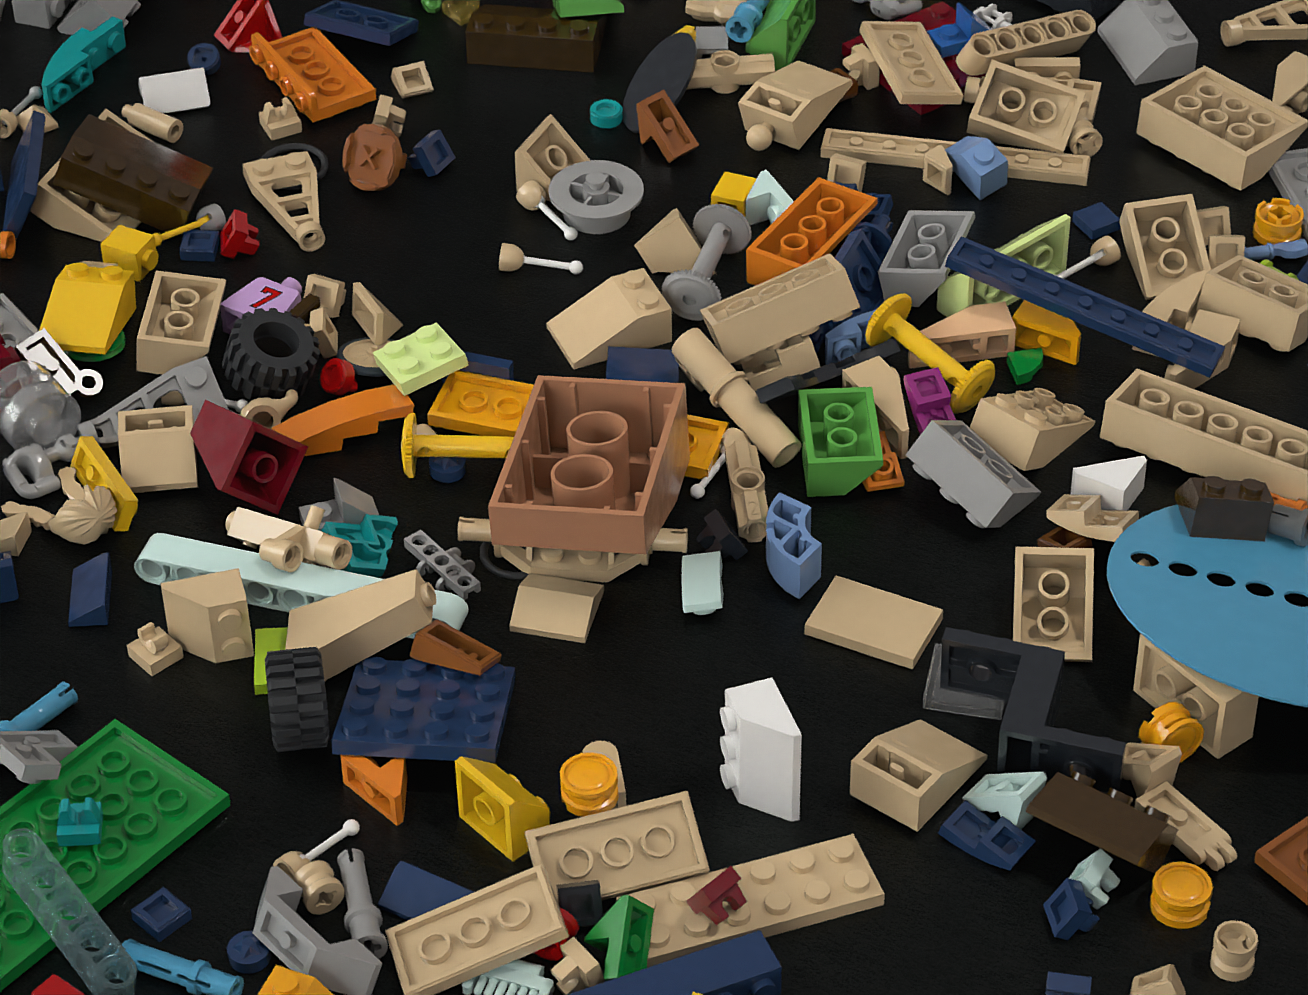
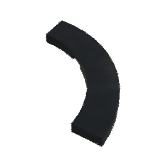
(791, 385)

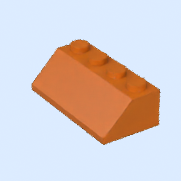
(807, 229)

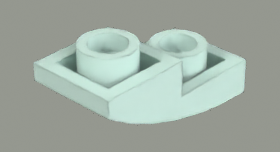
(702, 583)

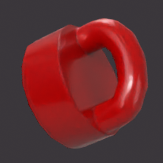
(338, 377)

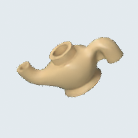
(269, 411)

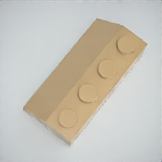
(780, 309)

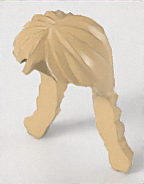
(81, 517)

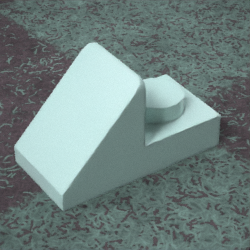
(766, 200)
(1007, 794)

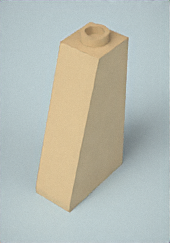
(362, 620)

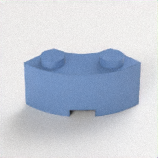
(790, 549)

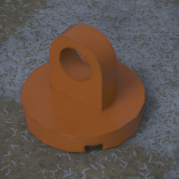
(373, 157)

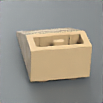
(1029, 426)
(912, 771)

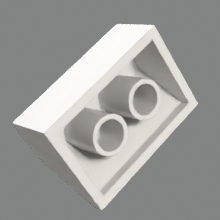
(761, 749)

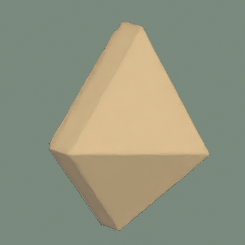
(25, 116)

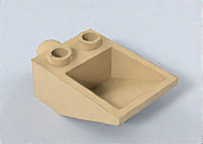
(790, 104)

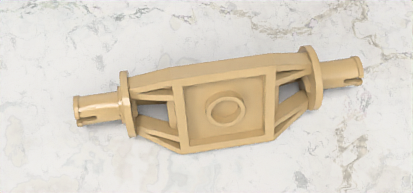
(571, 564)

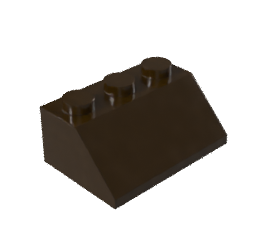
(1105, 819)

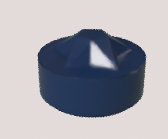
(204, 56)
(447, 468)
(248, 953)

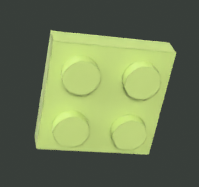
(420, 358)

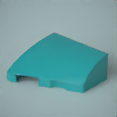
(369, 542)

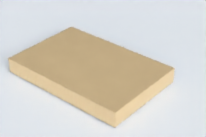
(874, 622)

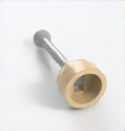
(10, 119)

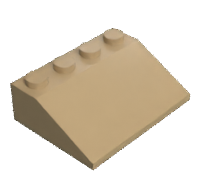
(1219, 126)
(76, 213)

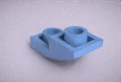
(847, 338)

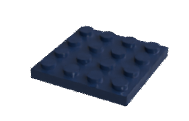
(423, 711)

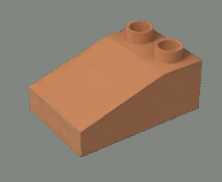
(592, 466)

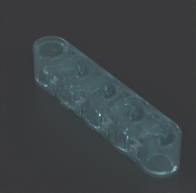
(67, 900)

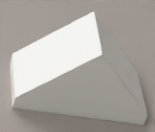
(1116, 482)

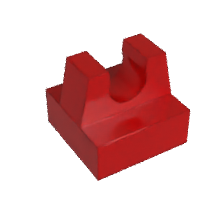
(238, 236)

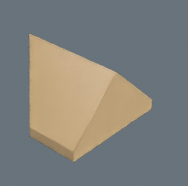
(669, 245)

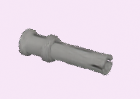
(362, 917)

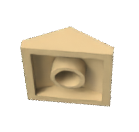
(555, 607)

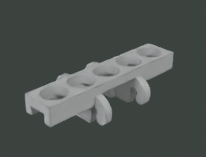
(442, 562)

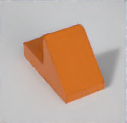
(379, 786)

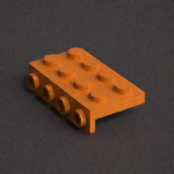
(312, 73)

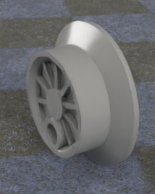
(596, 195)

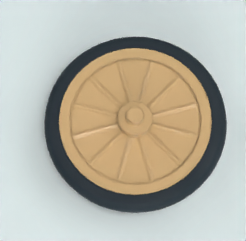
(360, 355)

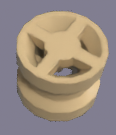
(1084, 138)
(320, 888)

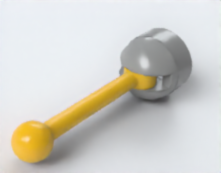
(208, 218)

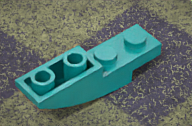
(76, 59)

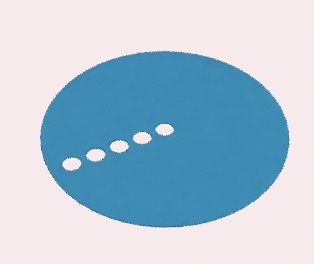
(1214, 628)

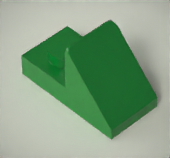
(624, 936)

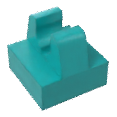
(79, 823)

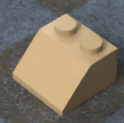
(209, 615)

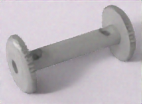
(721, 232)

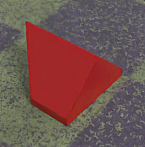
(247, 19)

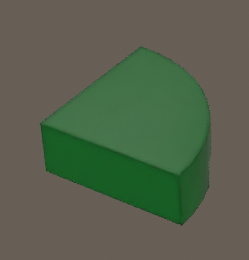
(1025, 364)

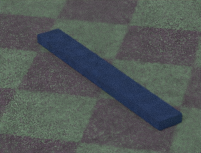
(1085, 306)

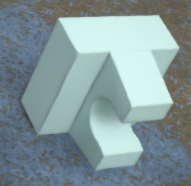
(1093, 875)

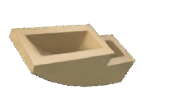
(1177, 303)

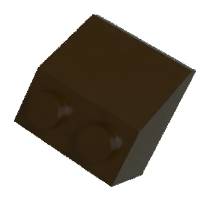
(1225, 508)

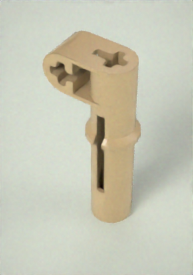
(730, 391)

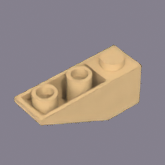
(1292, 83)
(1214, 327)

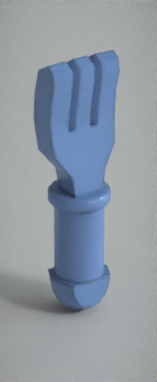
(1286, 249)

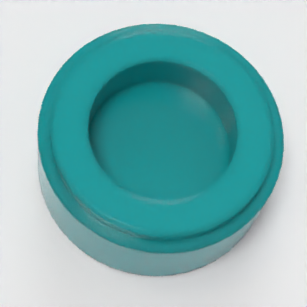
(606, 113)

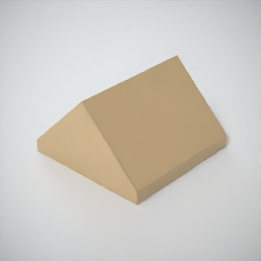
(545, 154)

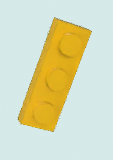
(96, 469)

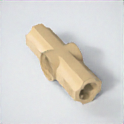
(728, 70)
(747, 490)

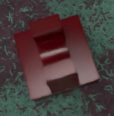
(711, 896)

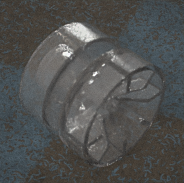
(35, 406)

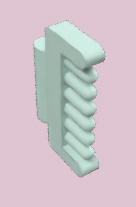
(515, 976)

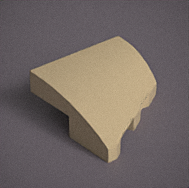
(789, 360)

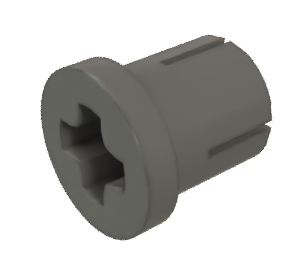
(1289, 524)

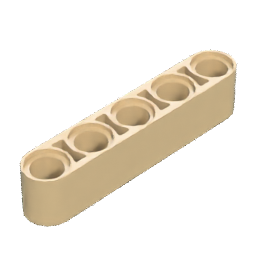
(1030, 39)

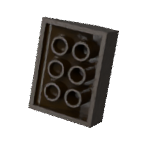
(534, 38)
(131, 174)

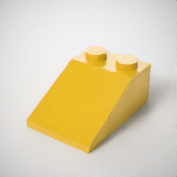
(89, 307)

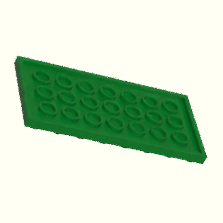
(148, 813)

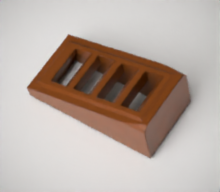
(452, 649)

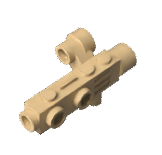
(289, 543)

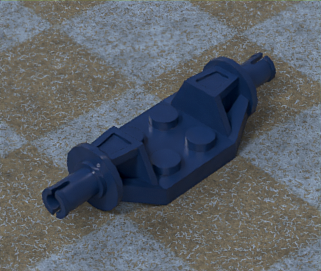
(862, 258)

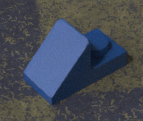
(953, 37)

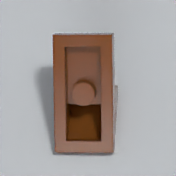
(663, 123)

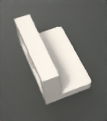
(175, 91)

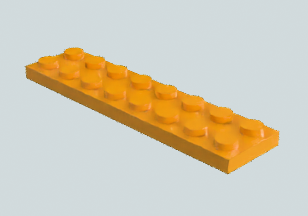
(496, 405)

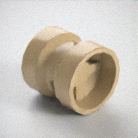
(1234, 951)

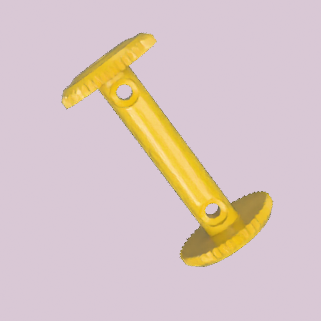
(890, 321)
(447, 446)

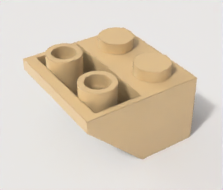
(157, 449)

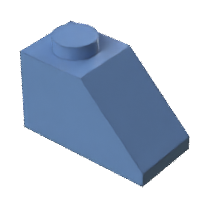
(979, 165)

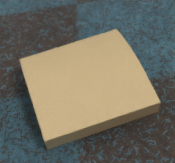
(1084, 516)

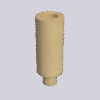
(153, 122)

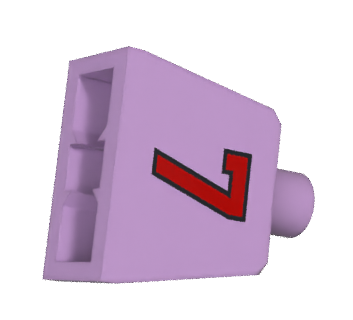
(260, 294)

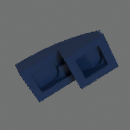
(981, 837)

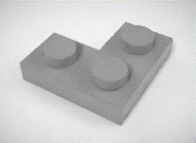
(34, 754)

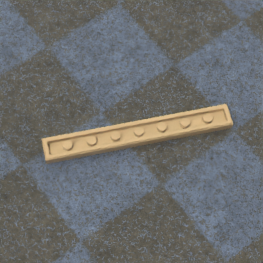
(910, 153)

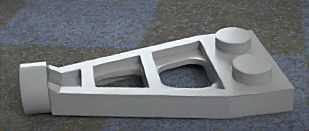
(192, 380)

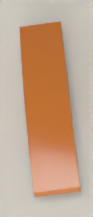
(345, 417)

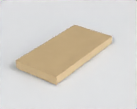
(910, 63)
(623, 847)
(477, 933)

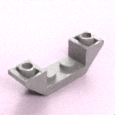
(340, 966)

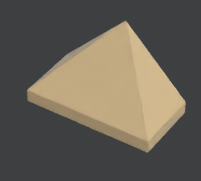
(373, 315)

